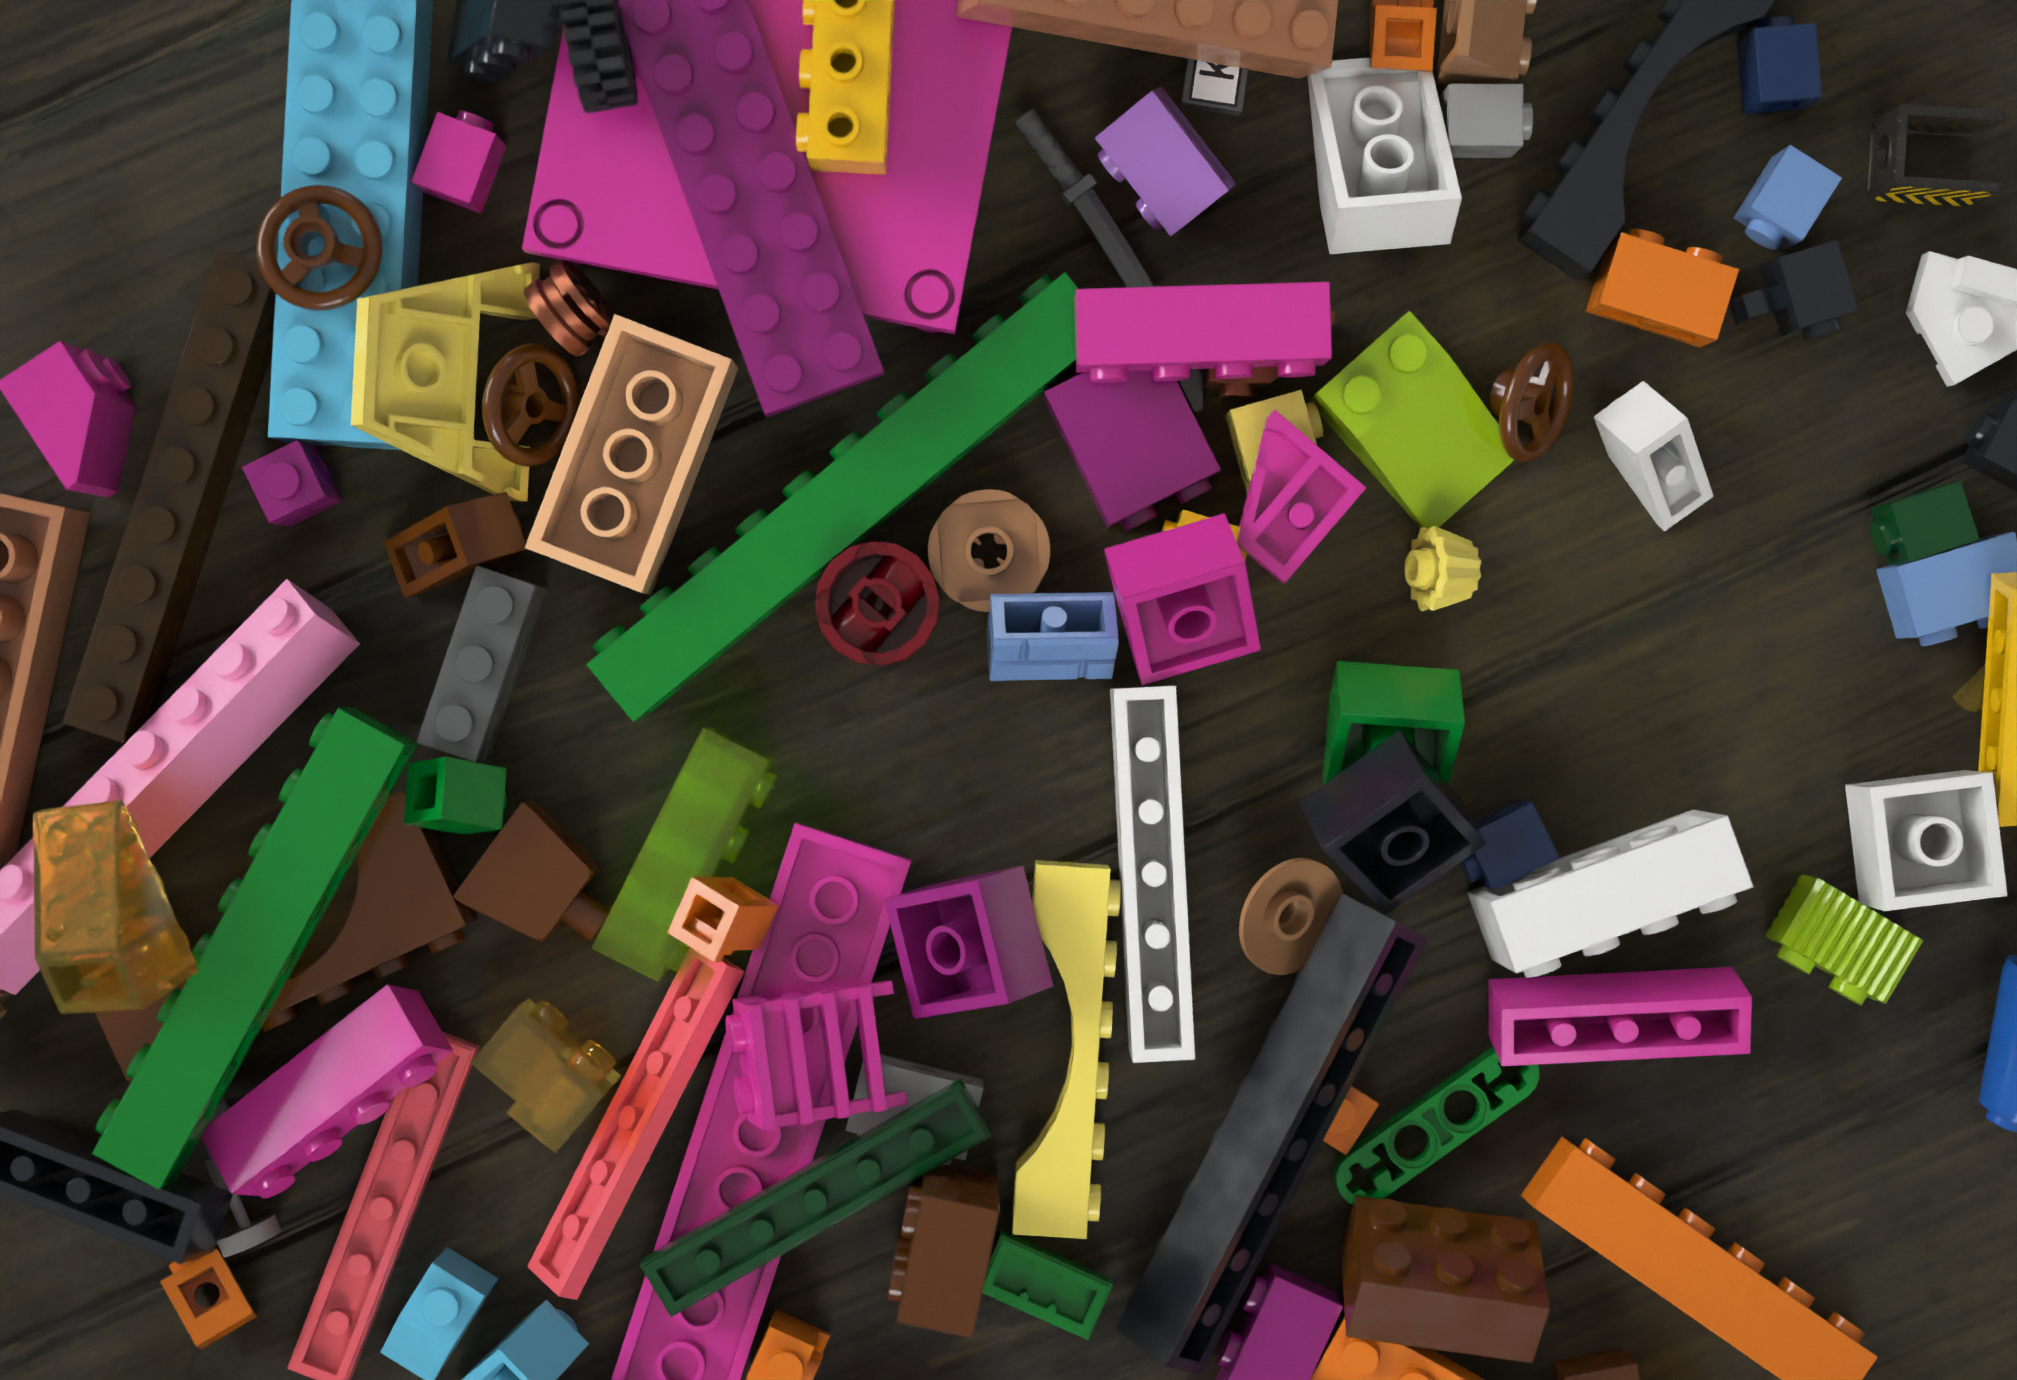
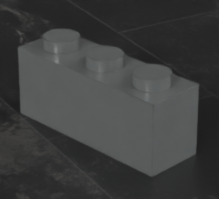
(481, 665)

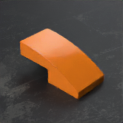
(1402, 34)

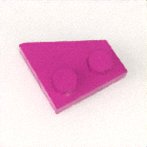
(1291, 498)

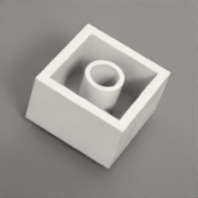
(1926, 840)

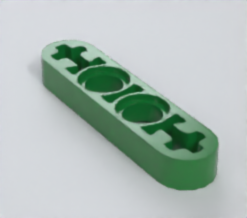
(1441, 1133)

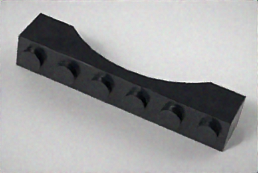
(1587, 202)

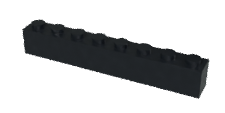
(1270, 1135)

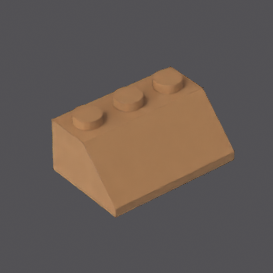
(1483, 42)

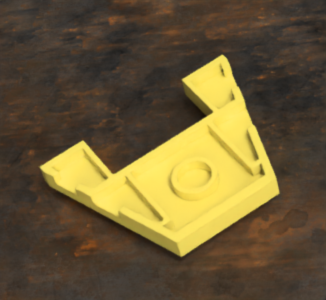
(421, 372)

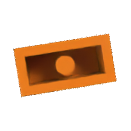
(1663, 288)

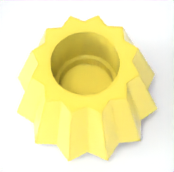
(1441, 568)

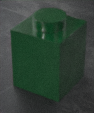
(1922, 524)

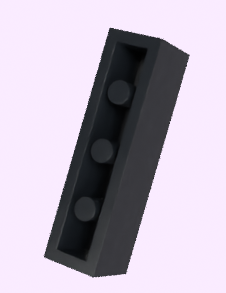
(61, 1176)

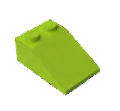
(1415, 423)

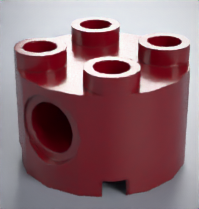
(877, 603)

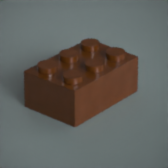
(945, 1249)
(1443, 1279)

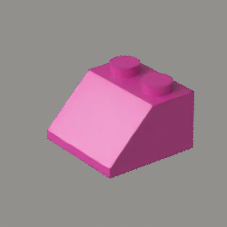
(75, 414)
(1184, 598)

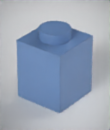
(1786, 199)

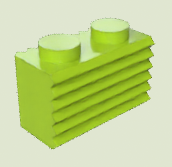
(1843, 939)

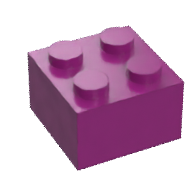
(968, 943)

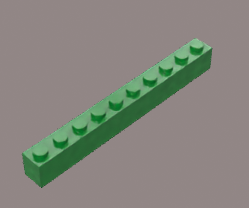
(842, 503)

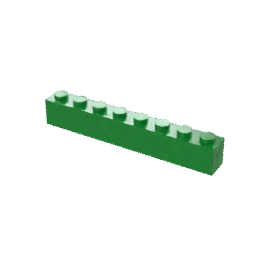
(253, 947)

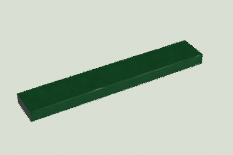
(816, 1197)

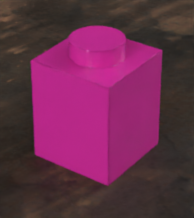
(460, 160)

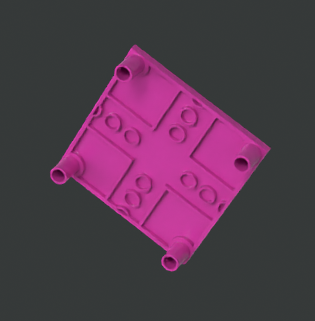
(906, 237)

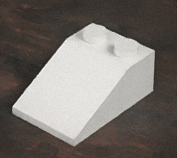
(1381, 158)

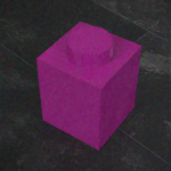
(292, 483)

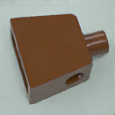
(535, 878)

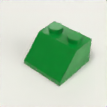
(1379, 699)

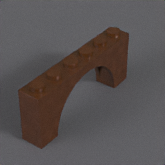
(397, 907)

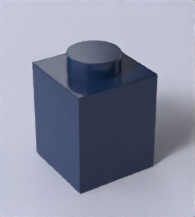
(1779, 66)
(1513, 848)

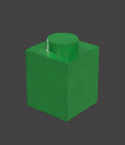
(455, 796)

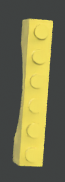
(1055, 1171)

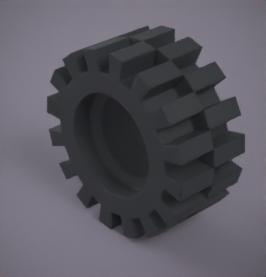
(599, 54)

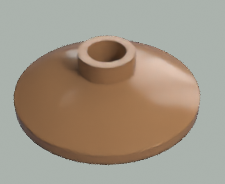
(1287, 914)

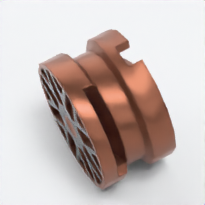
(570, 307)

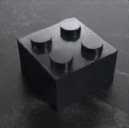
(1392, 823)

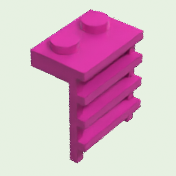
(774, 1064)

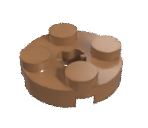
(1012, 524)

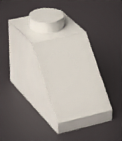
(1655, 454)

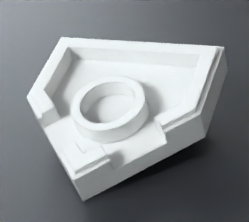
(1964, 312)

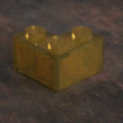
(546, 1072)

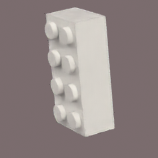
(1612, 890)

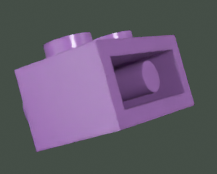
(1163, 162)

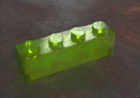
(688, 840)

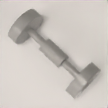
(249, 1233)

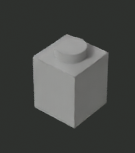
(1486, 119)

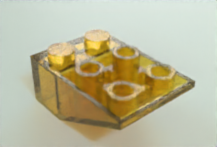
(102, 912)

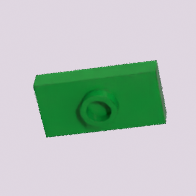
(1045, 1285)

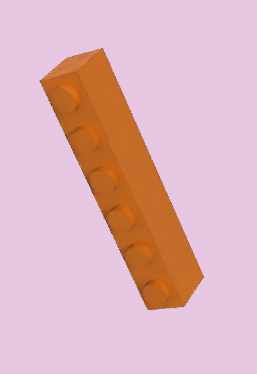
(1693, 1271)

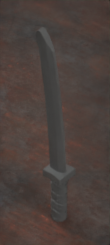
(1081, 193)

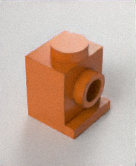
(722, 917)
(213, 1322)
(788, 1350)

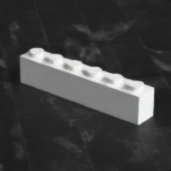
(1152, 874)

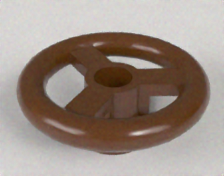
(296, 242)
(1527, 399)
(518, 402)

